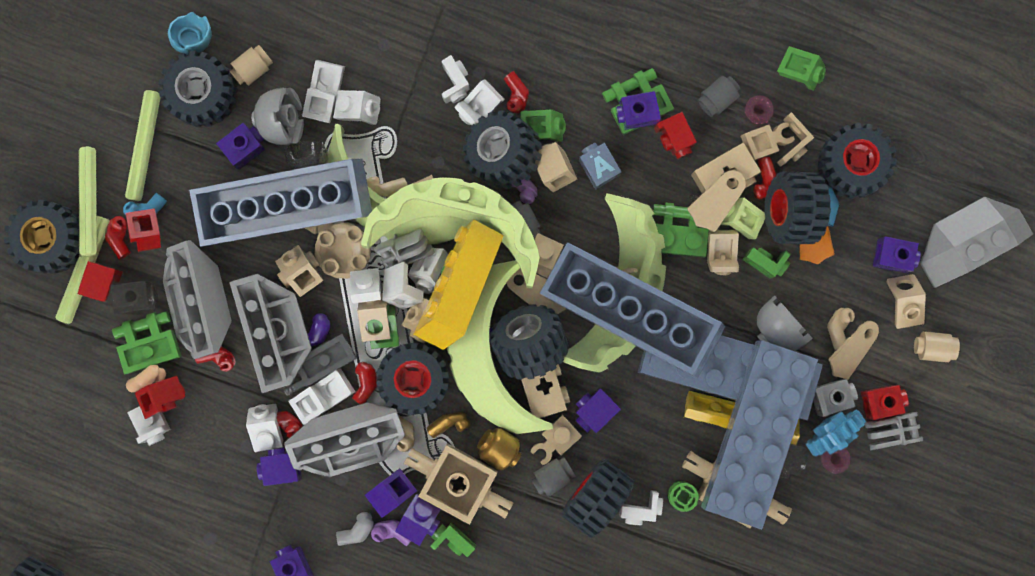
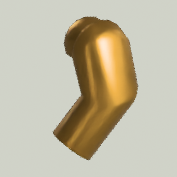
(446, 421)

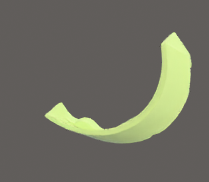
(459, 200)
(435, 228)
(639, 249)
(474, 366)

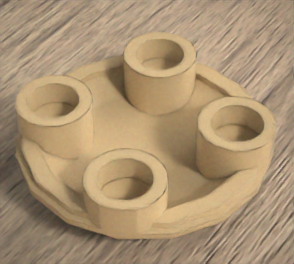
(340, 250)

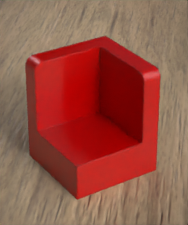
(98, 281)

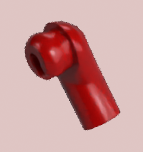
(519, 93)
(767, 172)
(115, 236)
(223, 359)
(367, 379)
(288, 423)

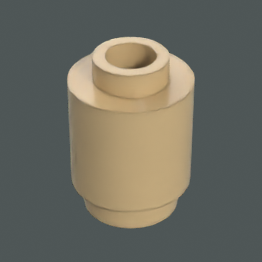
(250, 65)
(936, 347)

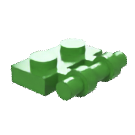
(639, 80)
(680, 239)
(148, 351)

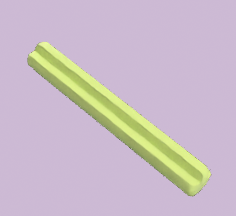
(142, 145)
(87, 202)
(71, 299)

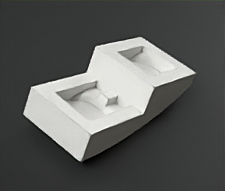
(323, 90)
(322, 396)

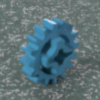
(835, 433)

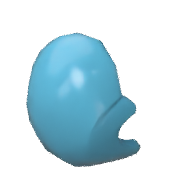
(190, 33)

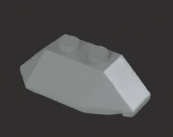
(972, 239)
(196, 299)
(272, 330)
(345, 440)

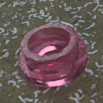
(767, 107)
(841, 466)

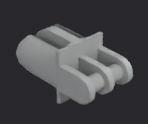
(405, 248)
(896, 430)

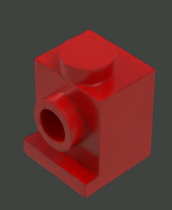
(676, 135)
(144, 229)
(160, 396)
(874, 402)

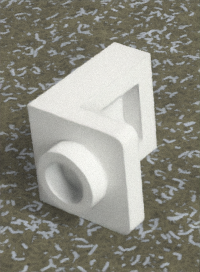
(456, 73)
(479, 103)
(357, 106)
(365, 285)
(264, 427)
(637, 514)

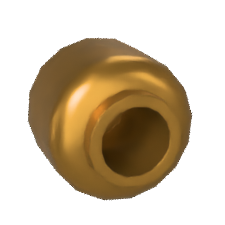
(499, 448)

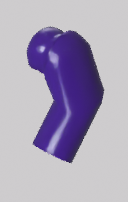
(319, 329)

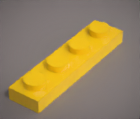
(716, 411)

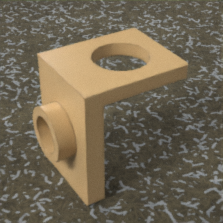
(804, 135)
(909, 303)
(373, 310)

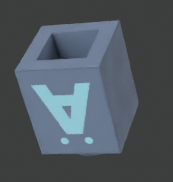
(599, 165)

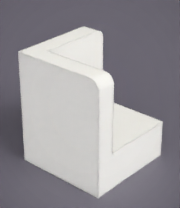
(396, 287)

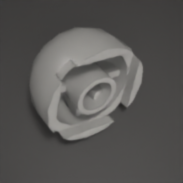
(277, 116)
(780, 326)

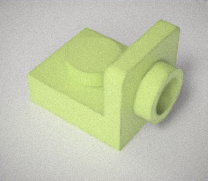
(745, 218)

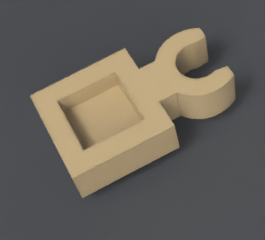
(764, 141)
(559, 438)

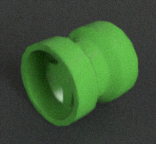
(678, 494)

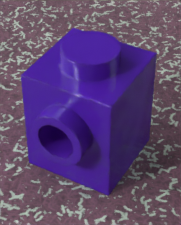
(638, 110)
(241, 145)
(896, 255)
(595, 410)
(277, 468)
(390, 493)
(418, 520)
(291, 562)

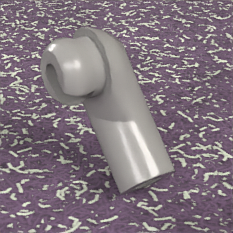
(359, 531)

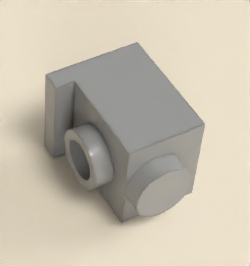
(824, 399)

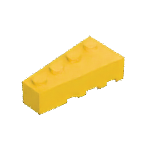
(459, 285)

